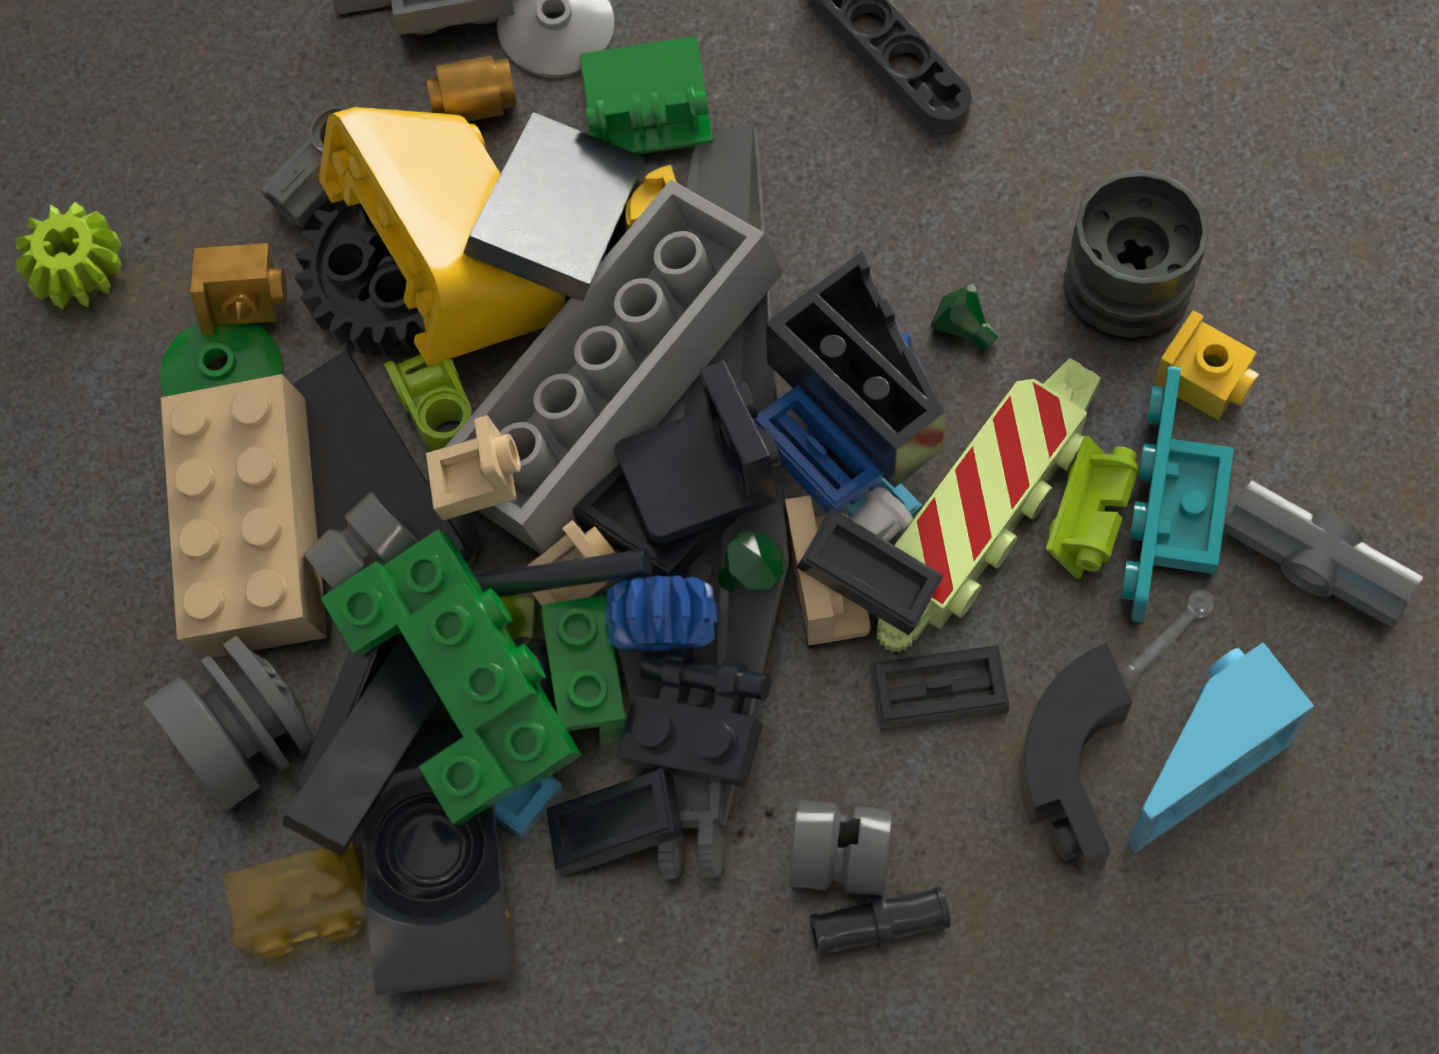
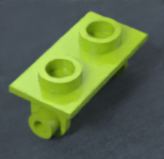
(1082, 531)

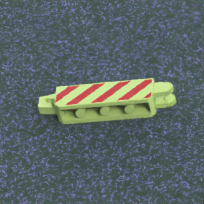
(991, 490)

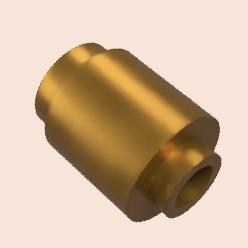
(472, 88)

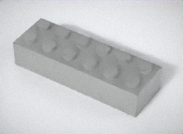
(622, 354)

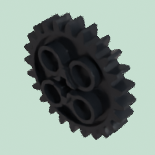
(359, 303)

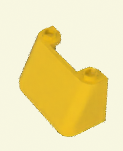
(423, 191)

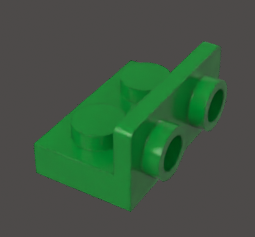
(584, 667)

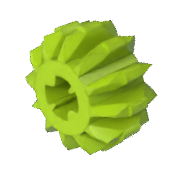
(68, 255)

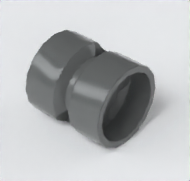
(369, 537)
(819, 845)

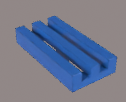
(848, 490)

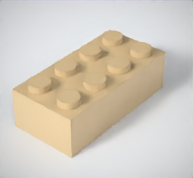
(241, 516)

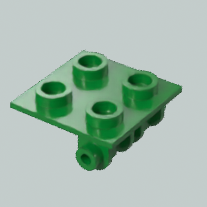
(647, 96)

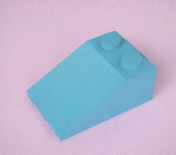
(1239, 723)

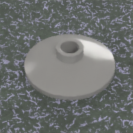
(554, 45)

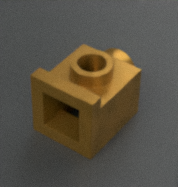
(236, 286)

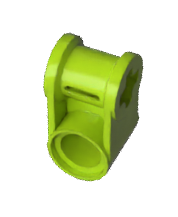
(430, 397)

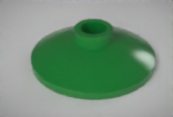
(246, 346)

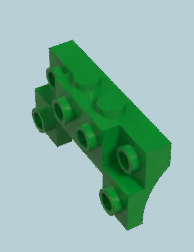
(472, 663)

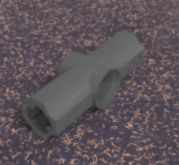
(1322, 554)

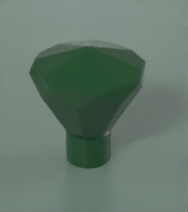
(963, 316)
(751, 563)

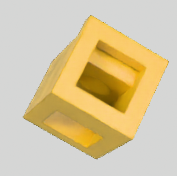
(1207, 386)

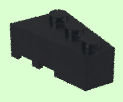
(858, 369)

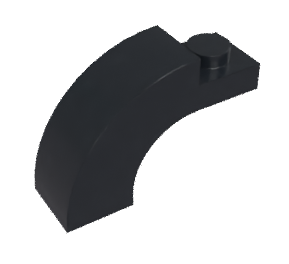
(1070, 713)

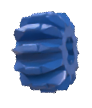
(661, 614)

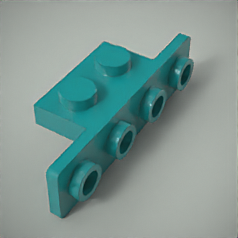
(1185, 502)

